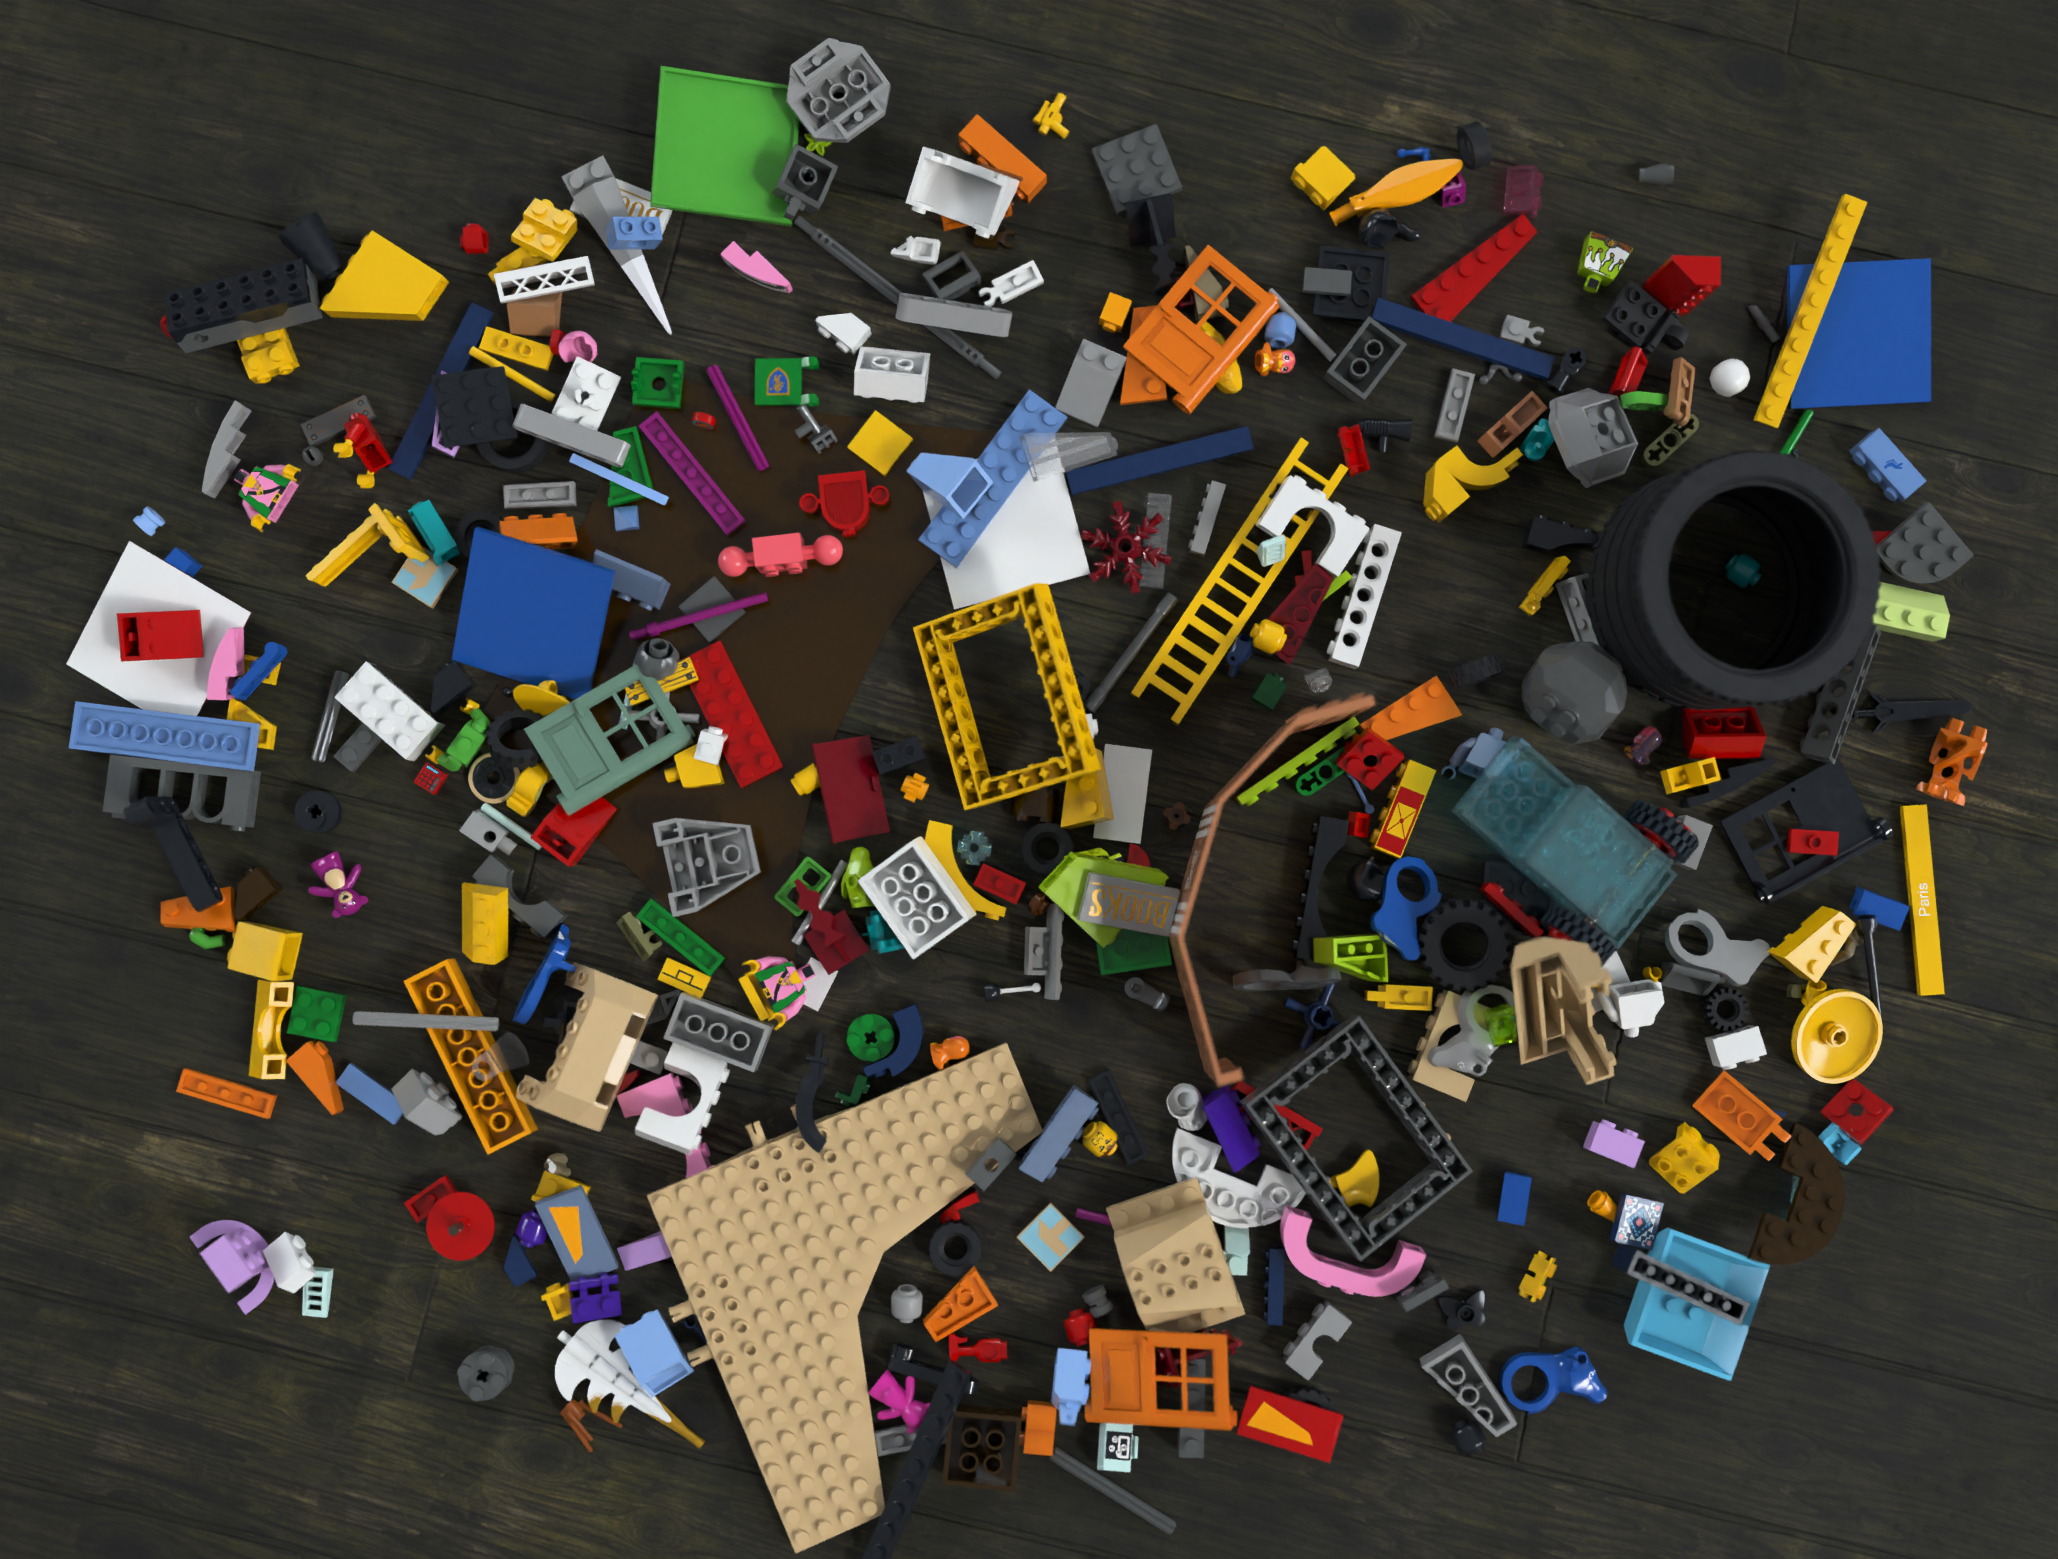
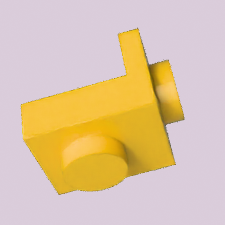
(558, 1300)

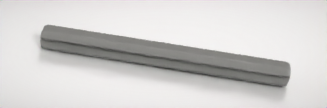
(426, 1021)

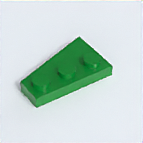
(634, 468)

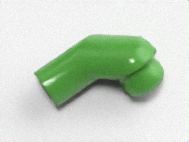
(204, 941)

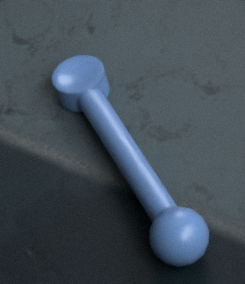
(1369, 809)

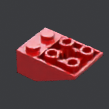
(160, 635)
(572, 835)

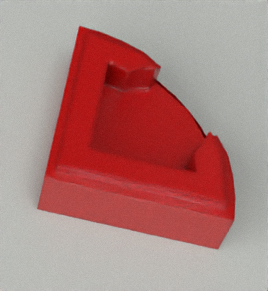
(1137, 856)

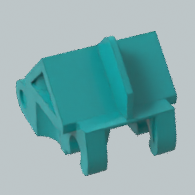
(880, 934)

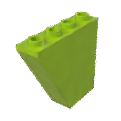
(1068, 880)

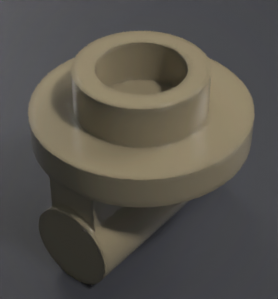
(557, 1164)

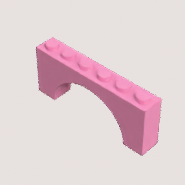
(667, 1098)

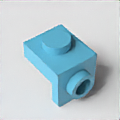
(1839, 1144)

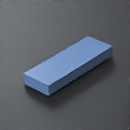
(370, 1092)

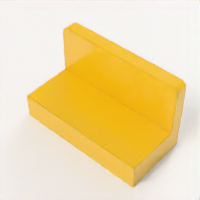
(756, 996)

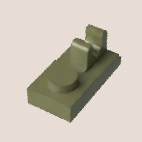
(633, 932)

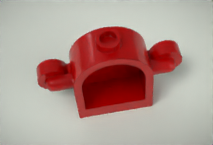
(845, 500)

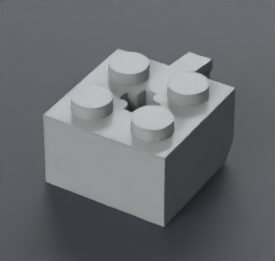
(426, 1102)

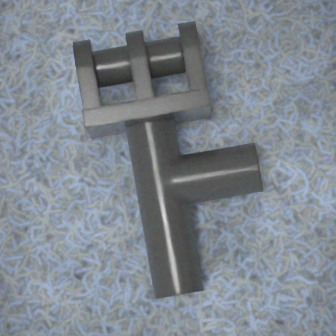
(819, 433)

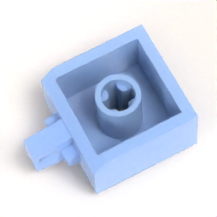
(1069, 1385)

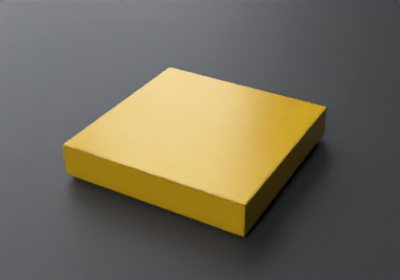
(880, 443)

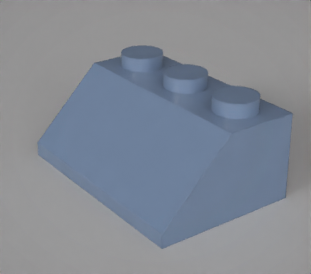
(634, 582)

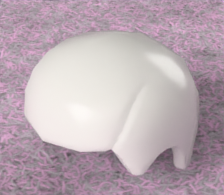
(1729, 377)

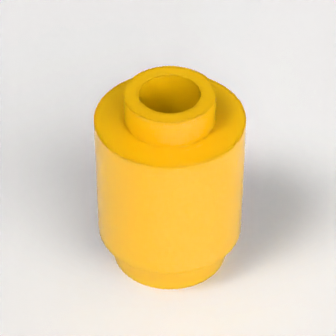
(806, 780)

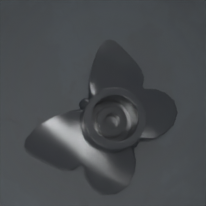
(1463, 1311)

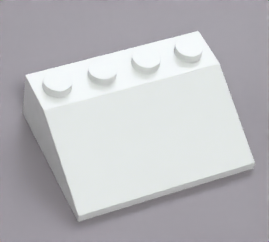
(916, 897)

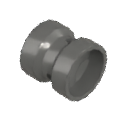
(1097, 1301)

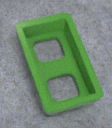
(782, 895)

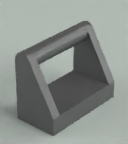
(957, 287)
(1688, 978)

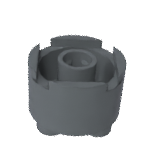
(478, 1384)

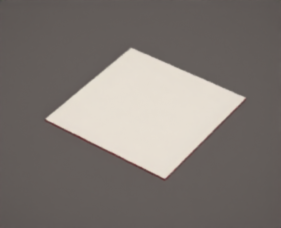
(1024, 544)
(152, 585)

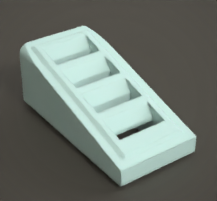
(1271, 550)
(326, 1284)

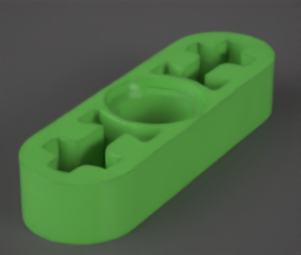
(1644, 401)

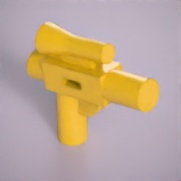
(1051, 117)

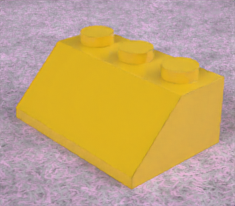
(484, 923)

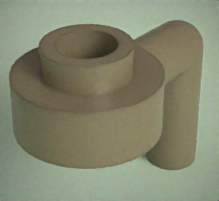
(1854, 940)

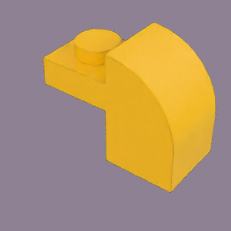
(1690, 775)

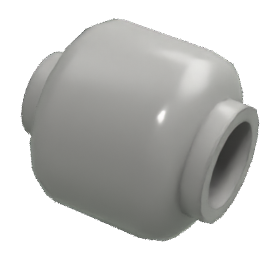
(906, 1303)

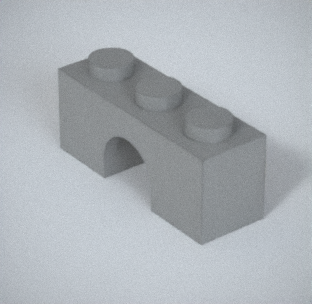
(1325, 1321)

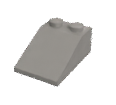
(1090, 383)

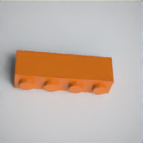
(995, 151)

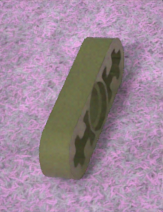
(1669, 450)

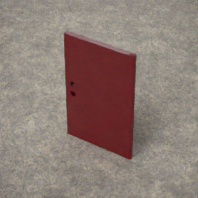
(847, 791)

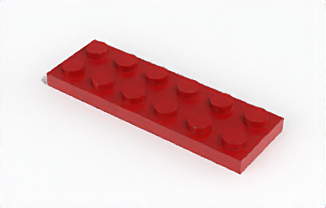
(730, 709)

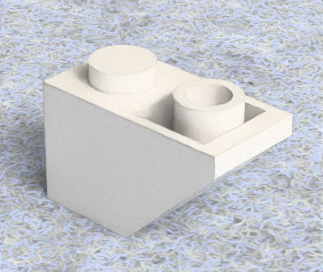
(845, 329)

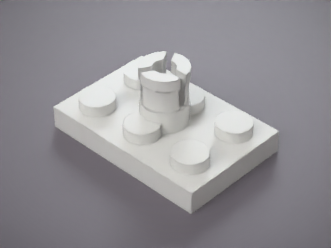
(586, 394)

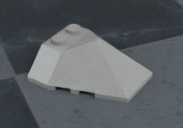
(705, 860)

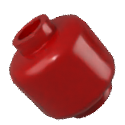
(1078, 1326)

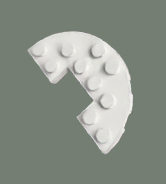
(1230, 1198)

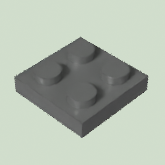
(1426, 1287)

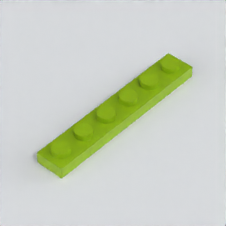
(1289, 768)

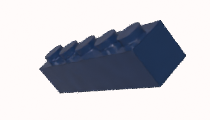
(1274, 1285)

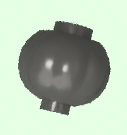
(657, 658)

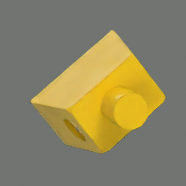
(692, 771)

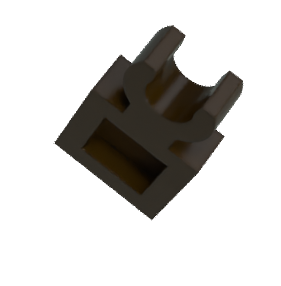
(991, 242)

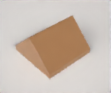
(535, 315)

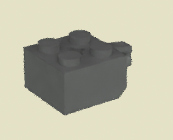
(801, 194)

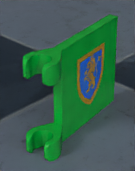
(780, 381)

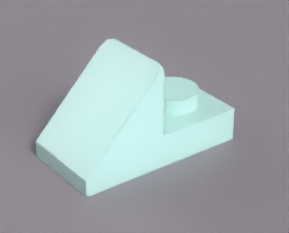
(1236, 1249)

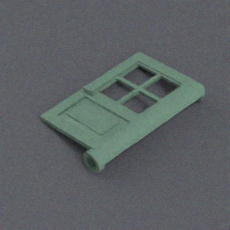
(582, 755)

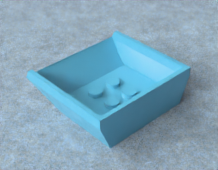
(1683, 1330)

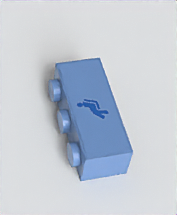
(1887, 466)

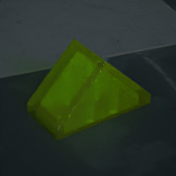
(1501, 1024)

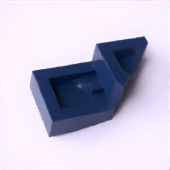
(518, 1264)

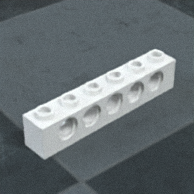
(1387, 541)

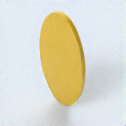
(538, 699)

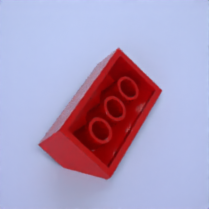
(1684, 282)

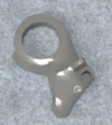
(1730, 958)
(1471, 1047)

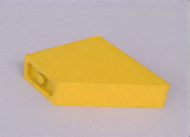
(384, 284)

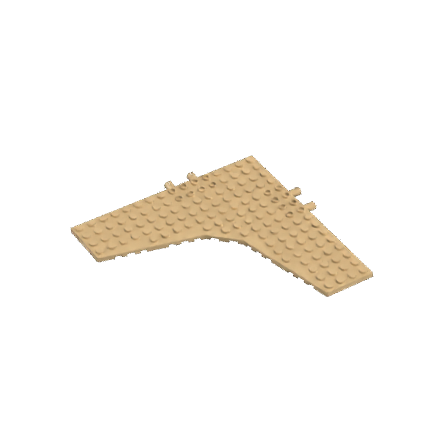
(785, 1253)

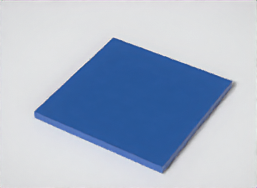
(1870, 337)
(532, 613)

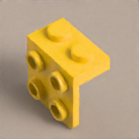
(1322, 177)
(1686, 1159)

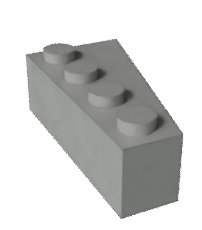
(1466, 1380)

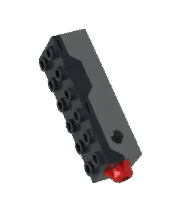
(241, 306)

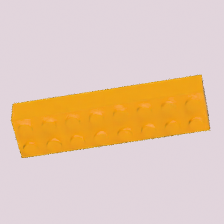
(489, 1103)

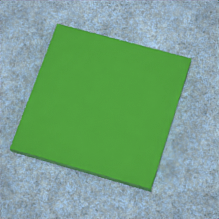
(721, 145)

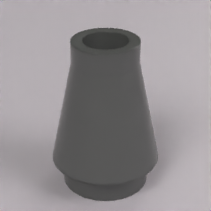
(1658, 174)

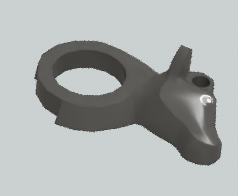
(1271, 980)

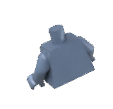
(1476, 753)

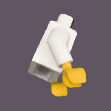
(1634, 1002)

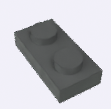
(358, 747)

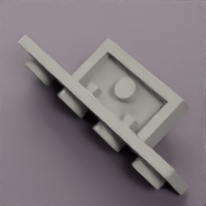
(1044, 951)

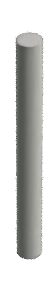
(1305, 329)
(825, 893)

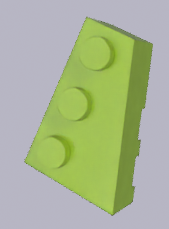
(1354, 954)

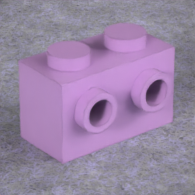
(1614, 1144)

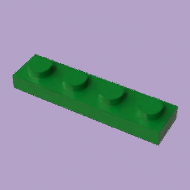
(681, 937)

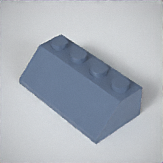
(1058, 1133)

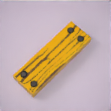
(682, 676)

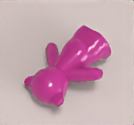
(900, 1400)

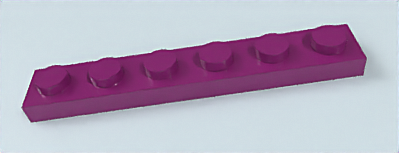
(692, 473)

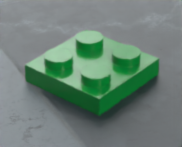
(316, 1013)

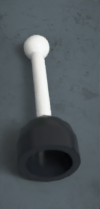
(992, 991)

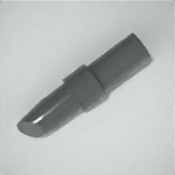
(1763, 323)

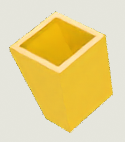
(264, 951)

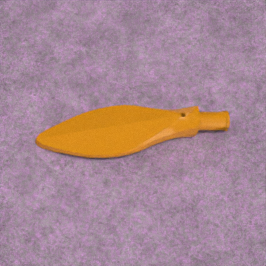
(1400, 188)

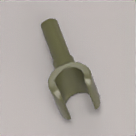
(1795, 990)

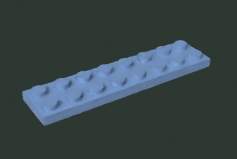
(1006, 466)
(164, 736)

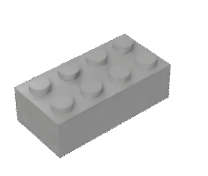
(718, 1031)

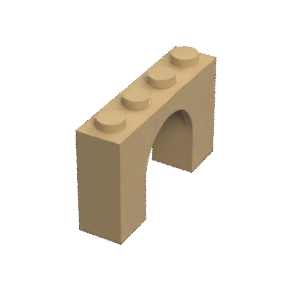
(1443, 1078)

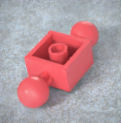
(780, 554)

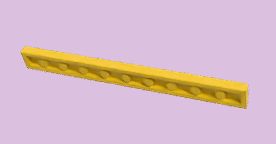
(1810, 311)

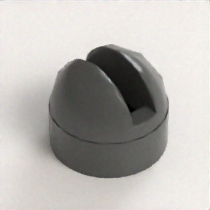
(316, 453)

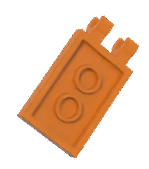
(1740, 1115)

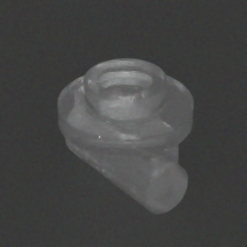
(1319, 680)

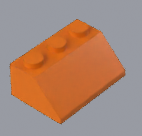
(544, 532)

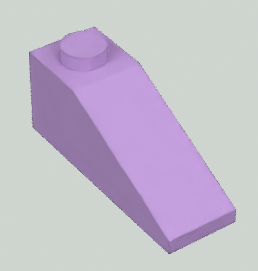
(644, 1251)

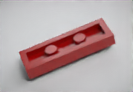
(1512, 909)

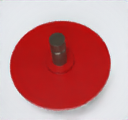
(460, 1226)

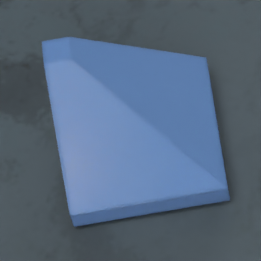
(626, 518)

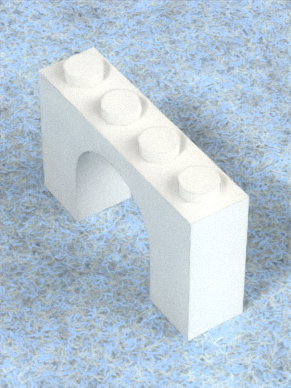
(1345, 530)
(683, 1131)

